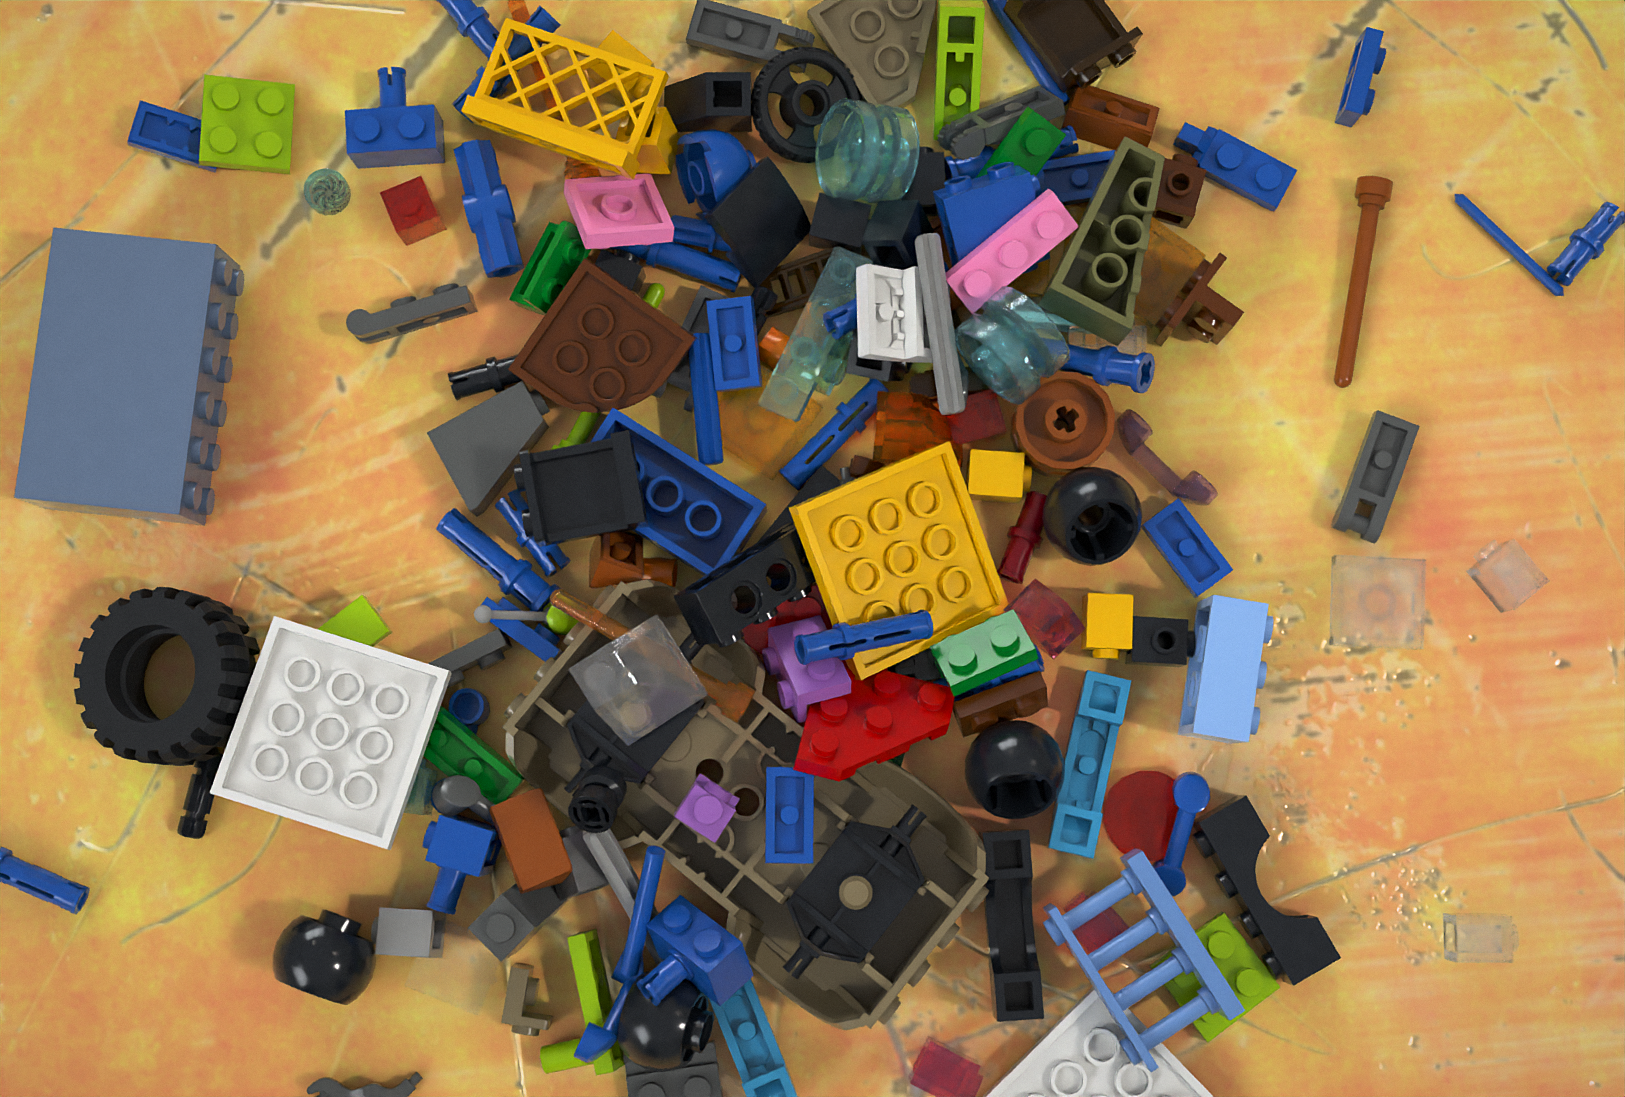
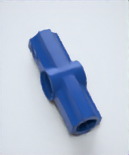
(488, 208)

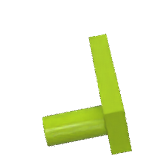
(595, 1004)

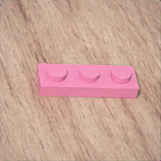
(1010, 250)

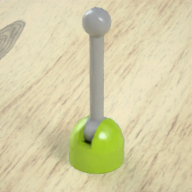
(551, 617)

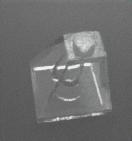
(638, 680)

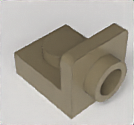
(523, 991)

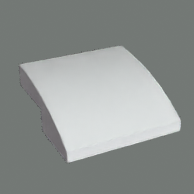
(891, 315)

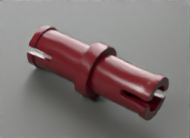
(1023, 539)

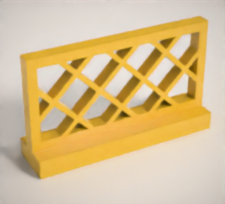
(553, 134)

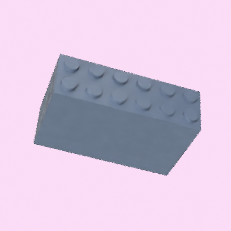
(129, 377)

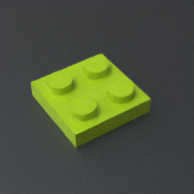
(246, 124)
(1238, 965)

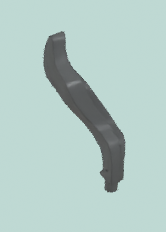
(332, 1088)

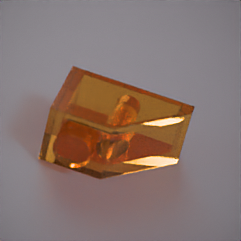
(908, 425)

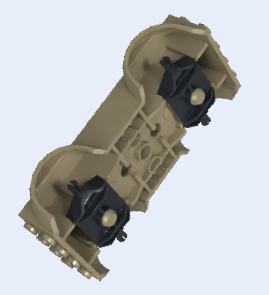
(886, 848)

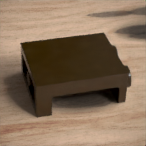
(1073, 38)

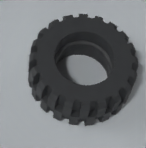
(116, 665)

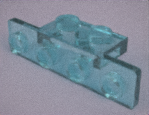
(812, 355)

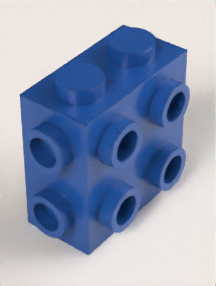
(980, 206)

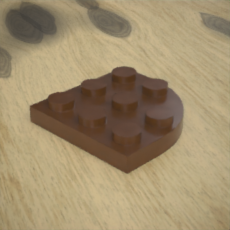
(601, 345)

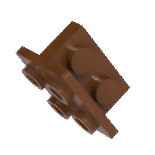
(1203, 309)

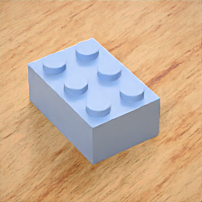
(1225, 670)

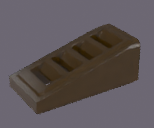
(797, 267)

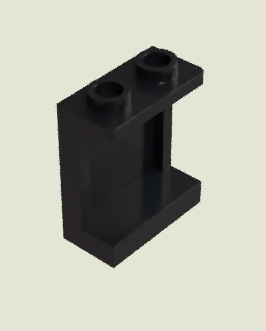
(581, 490)

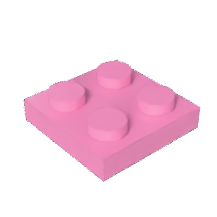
(618, 211)

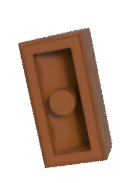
(1109, 117)
(616, 559)
(531, 841)

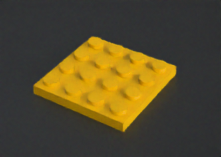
(900, 547)

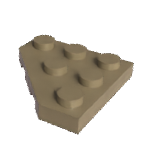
(878, 43)

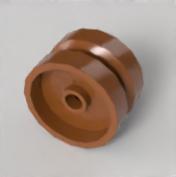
(1081, 406)

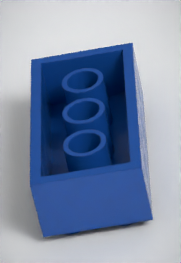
(687, 504)

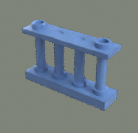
(1187, 957)

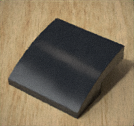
(760, 221)

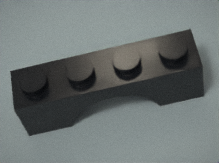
(1233, 839)
(1009, 927)

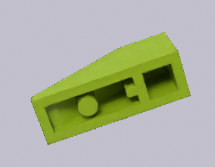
(957, 60)

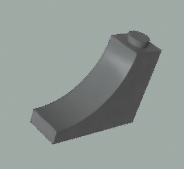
(515, 919)

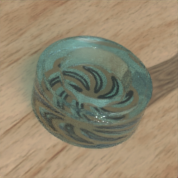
(327, 191)

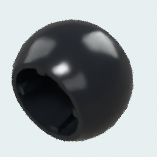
(1102, 511)
(1014, 769)
(325, 957)
(665, 1034)

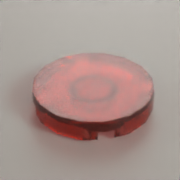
(1140, 813)

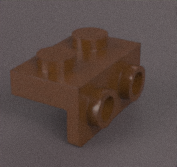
(1000, 704)

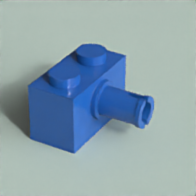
(394, 131)
(459, 849)
(694, 950)

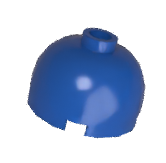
(711, 166)

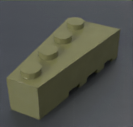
(1105, 256)

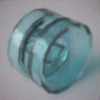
(866, 151)
(1011, 345)

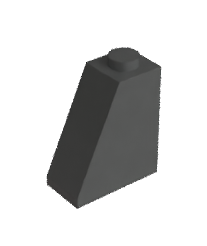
(486, 443)

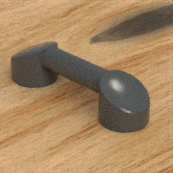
(459, 793)

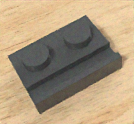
(696, 1079)

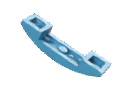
(1088, 764)
(753, 1045)

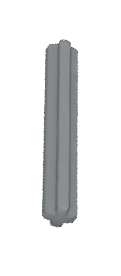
(939, 324)
(619, 875)

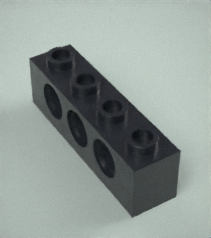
(708, 600)

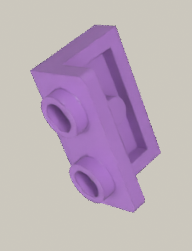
(799, 683)

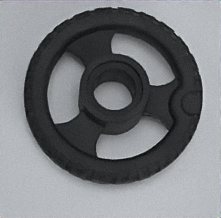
(776, 79)

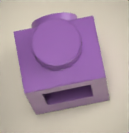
(707, 808)

